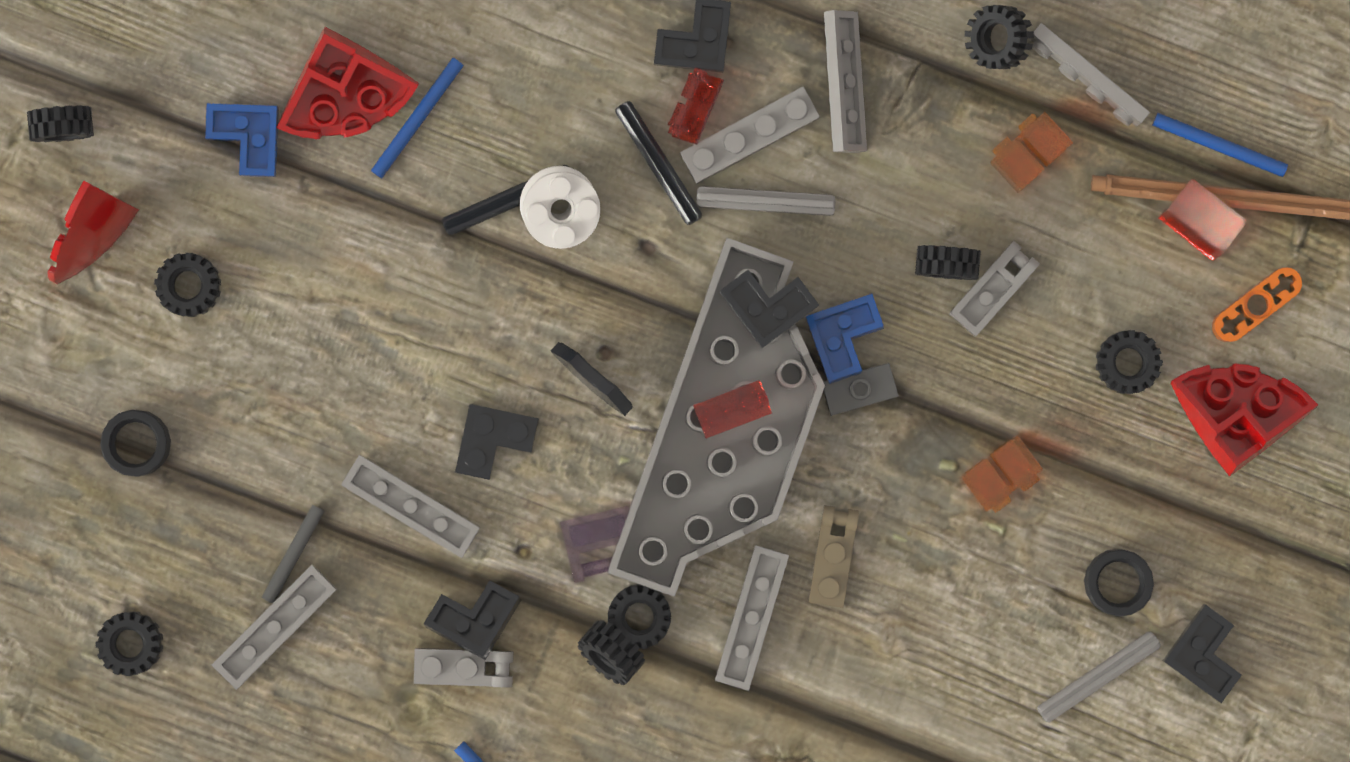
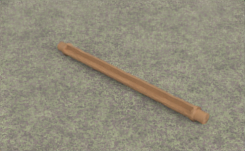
(1230, 196)

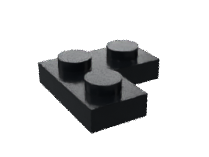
(701, 48)
(767, 316)
(485, 431)
(475, 628)
(1195, 657)

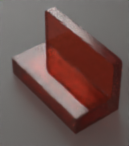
(1203, 220)

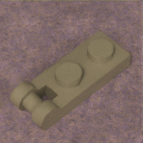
(833, 558)

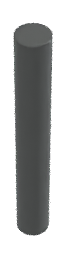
(293, 554)

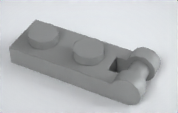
(993, 290)
(461, 668)

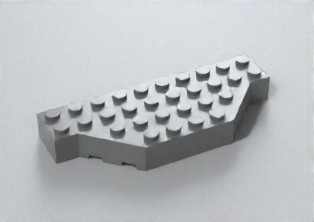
(723, 486)

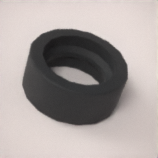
(109, 437)
(1145, 578)

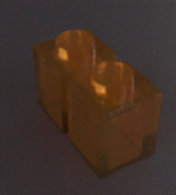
(1042, 138)
(1017, 466)

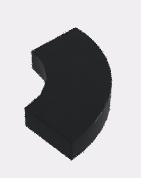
(592, 378)

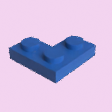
(254, 129)
(834, 331)

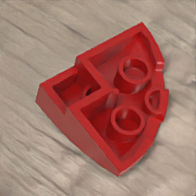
(344, 90)
(94, 226)
(1240, 410)

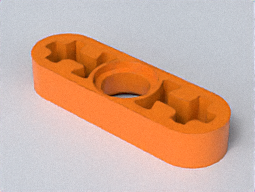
(1283, 297)

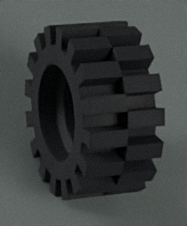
(981, 37)
(60, 123)
(947, 262)
(166, 284)
(1150, 362)
(658, 605)
(108, 649)
(611, 652)

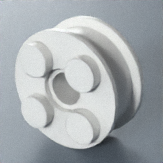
(566, 228)

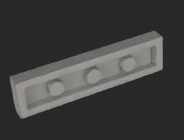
(845, 81)
(1099, 86)
(749, 135)
(410, 506)
(751, 617)
(274, 627)

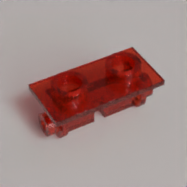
(690, 118)
(732, 409)

